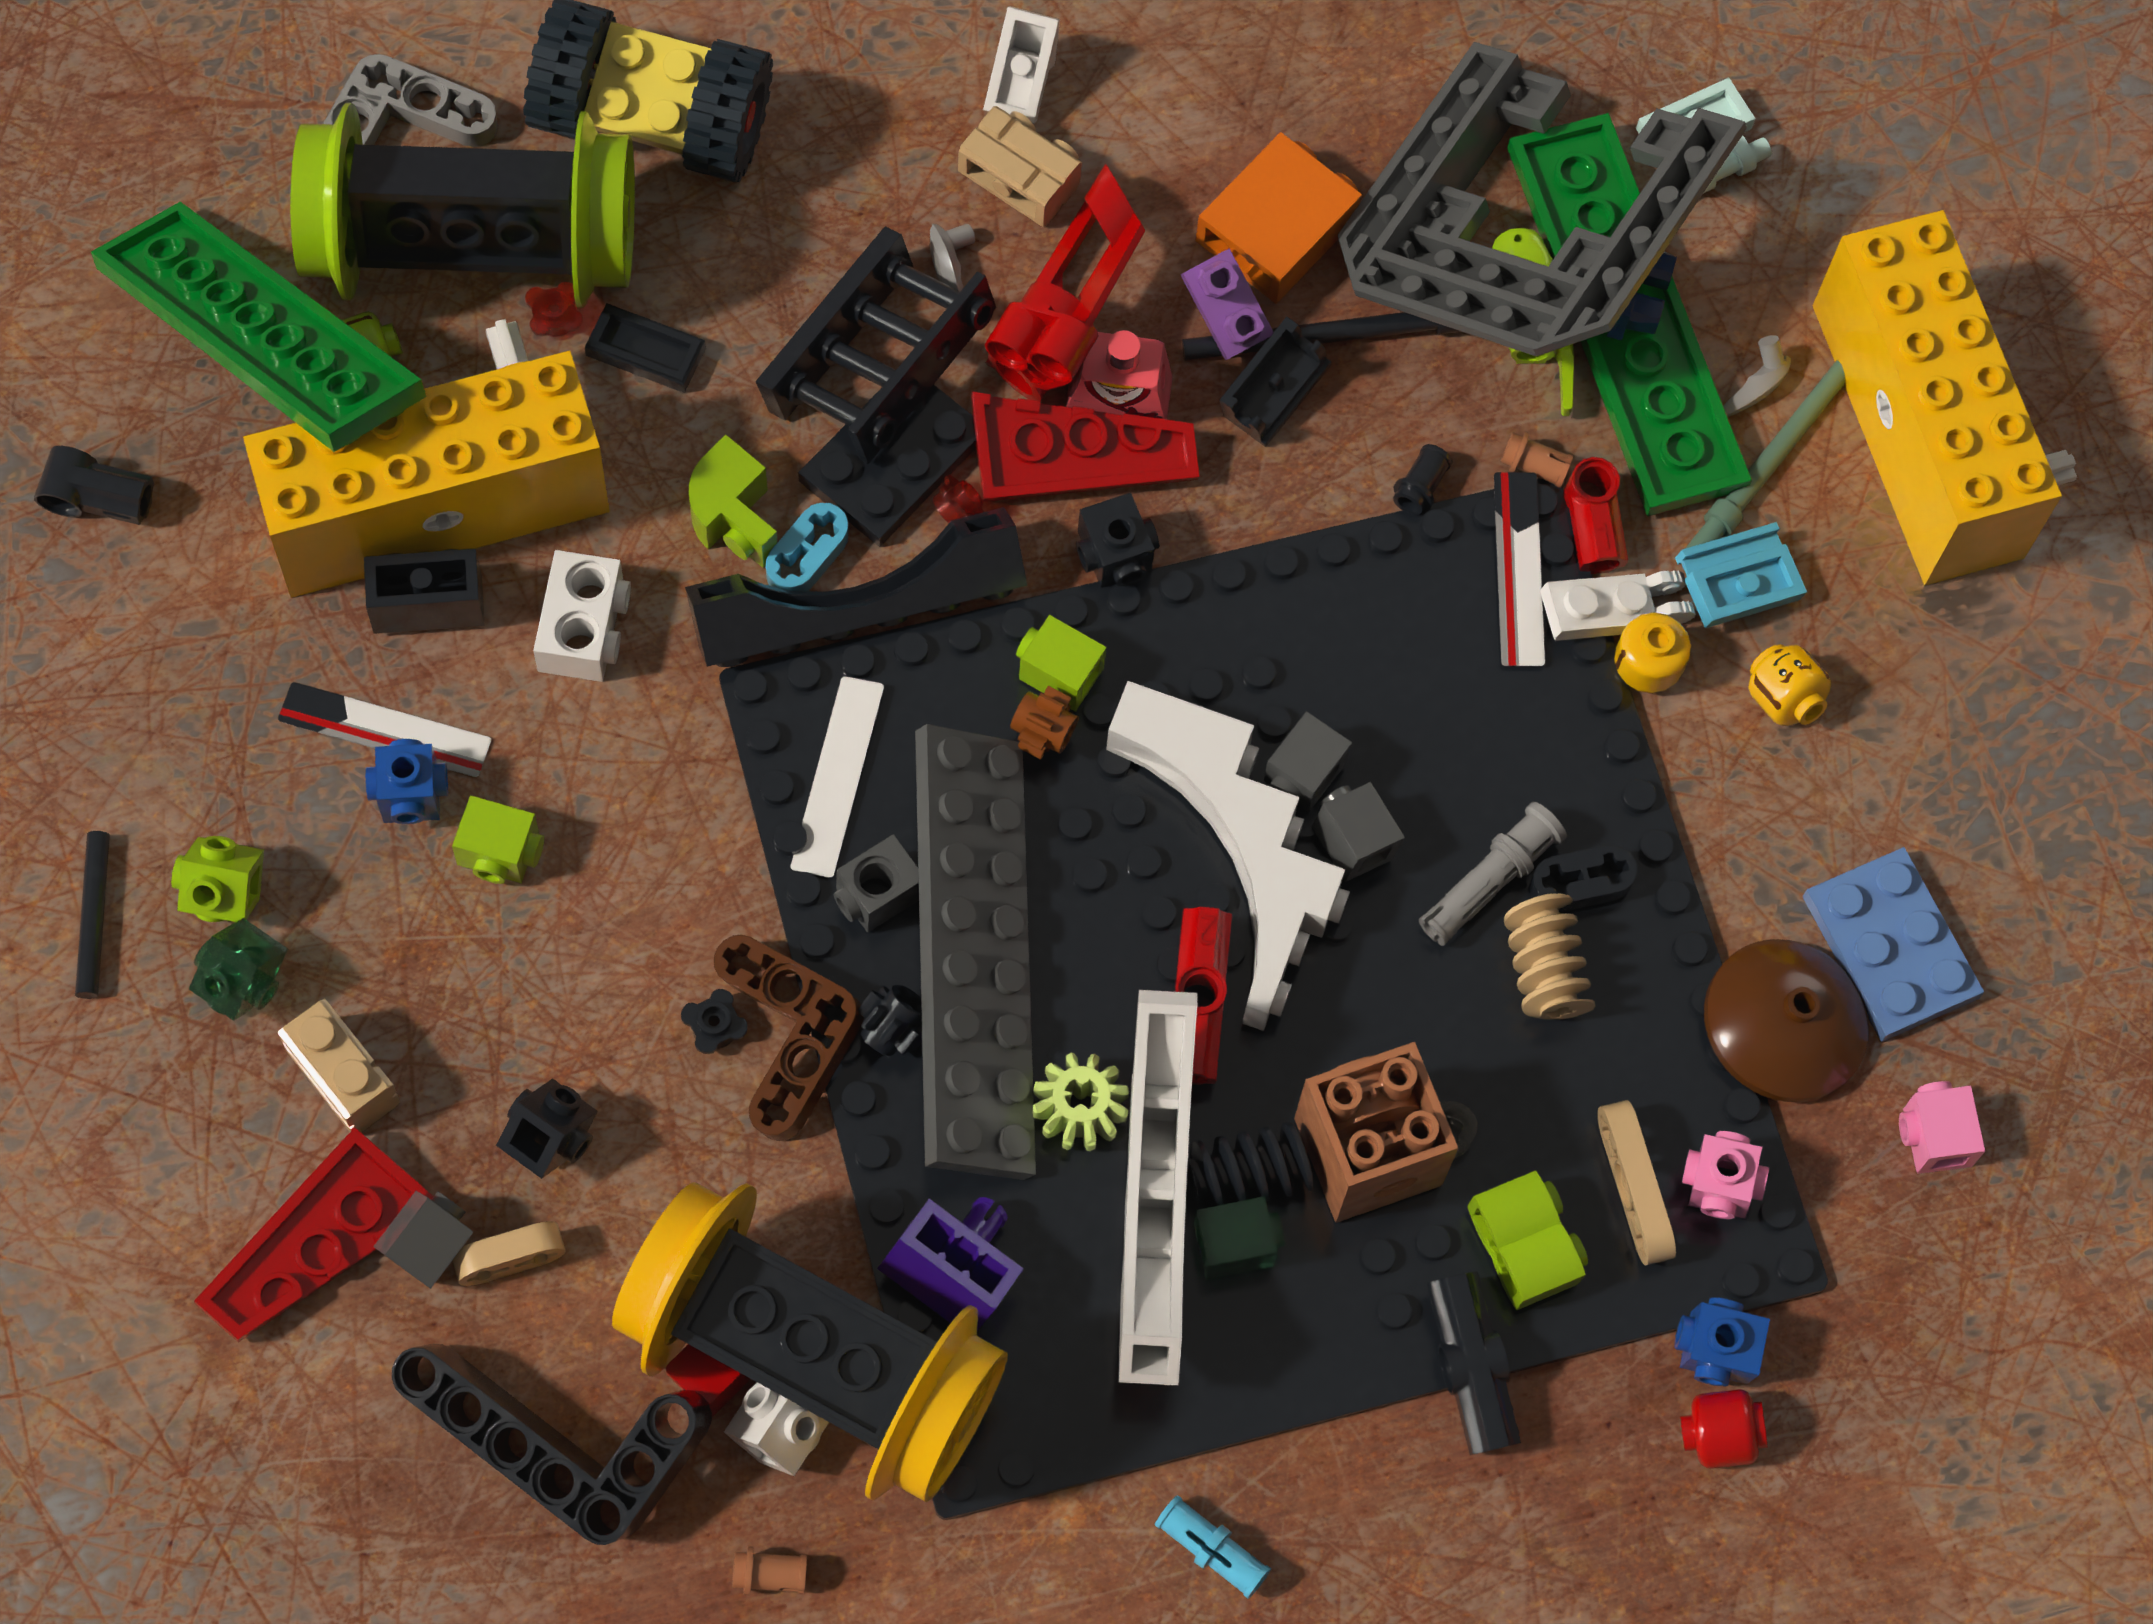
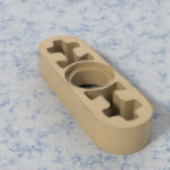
(1636, 1182)

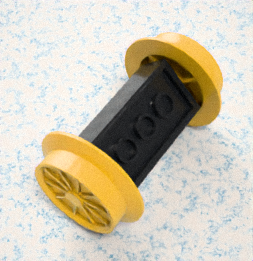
(808, 1340)

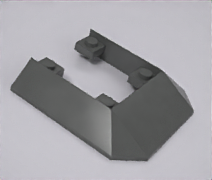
(1416, 221)

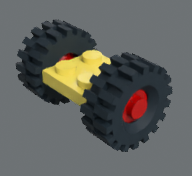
(648, 87)

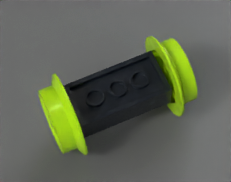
(462, 207)

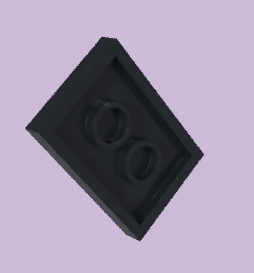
(902, 475)

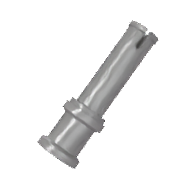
(1509, 858)

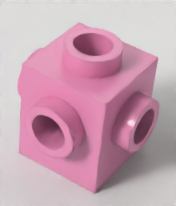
(1720, 1194)

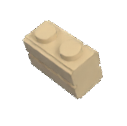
(1020, 165)
(339, 1066)

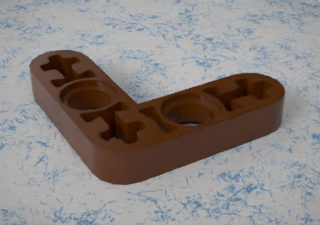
(808, 1014)

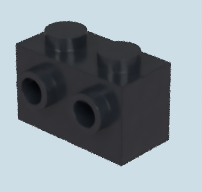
(424, 590)

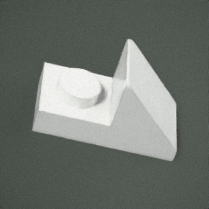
(1023, 62)

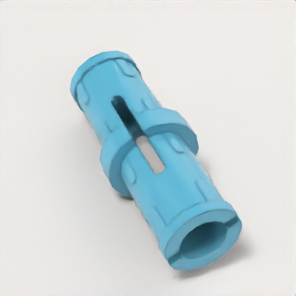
(1212, 1546)

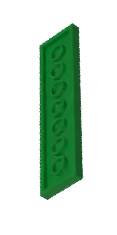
(259, 326)
(1649, 382)

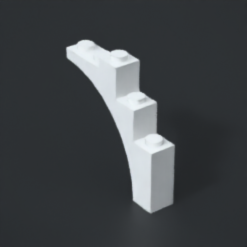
(1211, 765)
(1157, 1188)

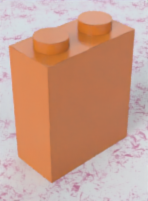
(1279, 216)

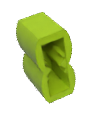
(1527, 1239)

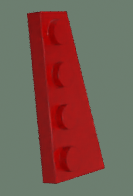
(1062, 450)
(311, 1237)

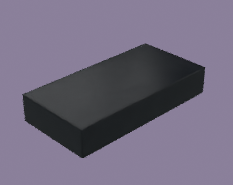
(645, 348)

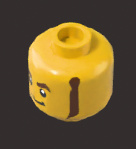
(1652, 652)
(1789, 685)

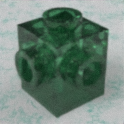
(238, 969)

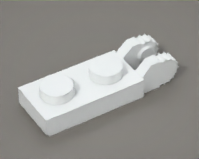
(1609, 603)

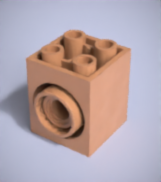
(1375, 1131)

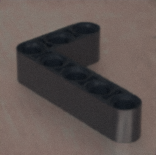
(549, 1448)

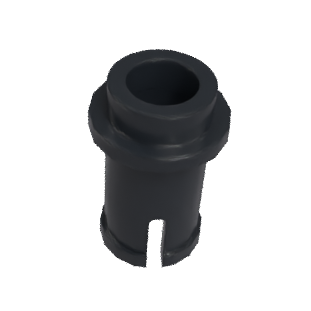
(1424, 476)

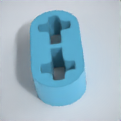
(798, 542)

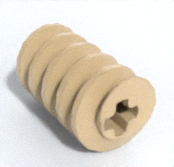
(1545, 959)

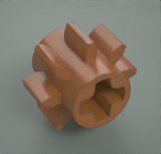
(1044, 722)

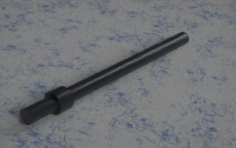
(1330, 332)

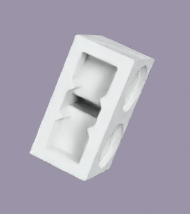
(570, 615)

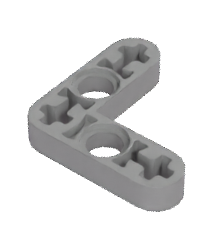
(382, 102)

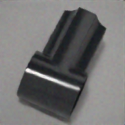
(78, 484)

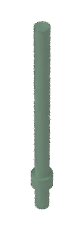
(1727, 512)

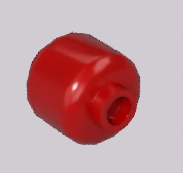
(1725, 1428)

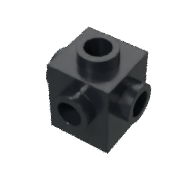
(1116, 541)
(547, 1128)

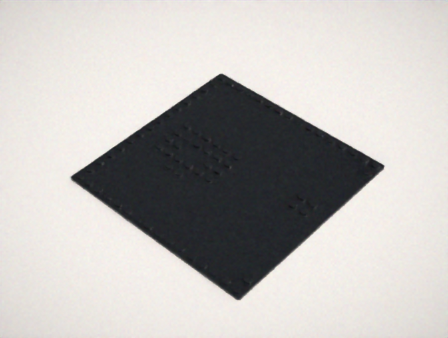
(1399, 650)

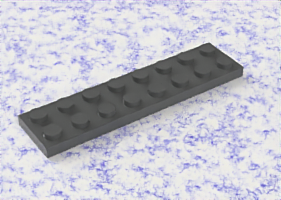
(974, 954)

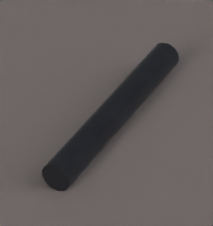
(92, 915)

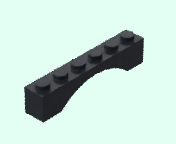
(965, 562)

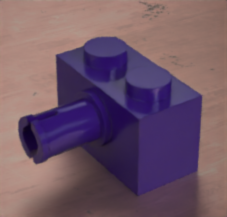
(952, 1261)

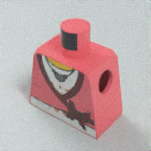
(1123, 377)

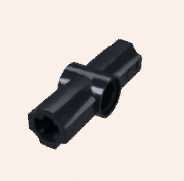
(1473, 1362)

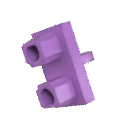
(1227, 304)

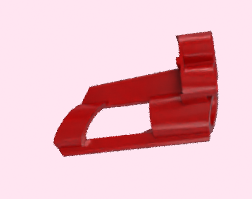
(1051, 330)

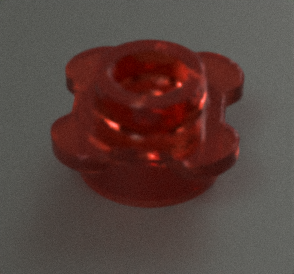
(558, 322)
(957, 499)

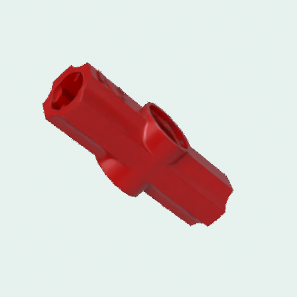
(1205, 962)

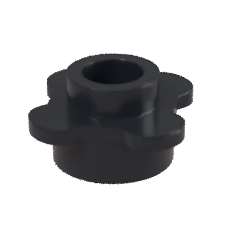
(709, 1037)

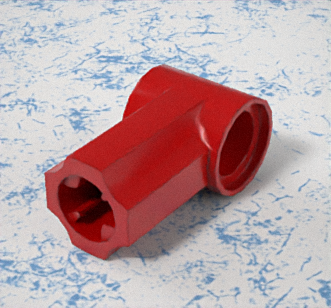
(1596, 519)

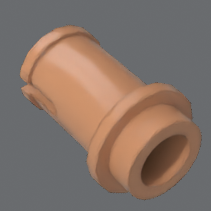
(1536, 458)
(769, 1572)

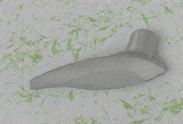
(943, 253)
(1764, 380)

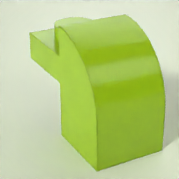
(720, 499)

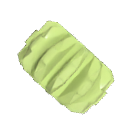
(1080, 1082)

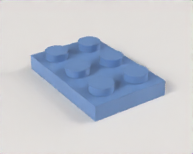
(1893, 944)

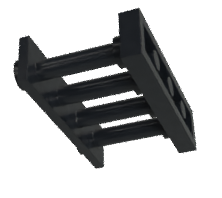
(849, 308)

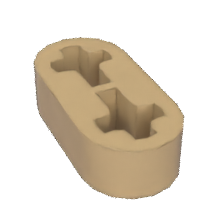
(508, 1253)

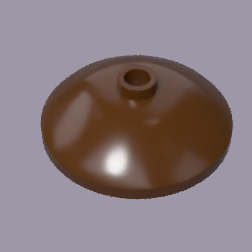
(1771, 1042)

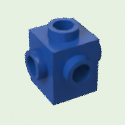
(407, 782)
(1740, 1337)

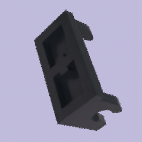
(1275, 382)

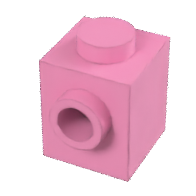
(1942, 1128)

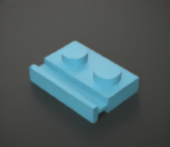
(1740, 575)

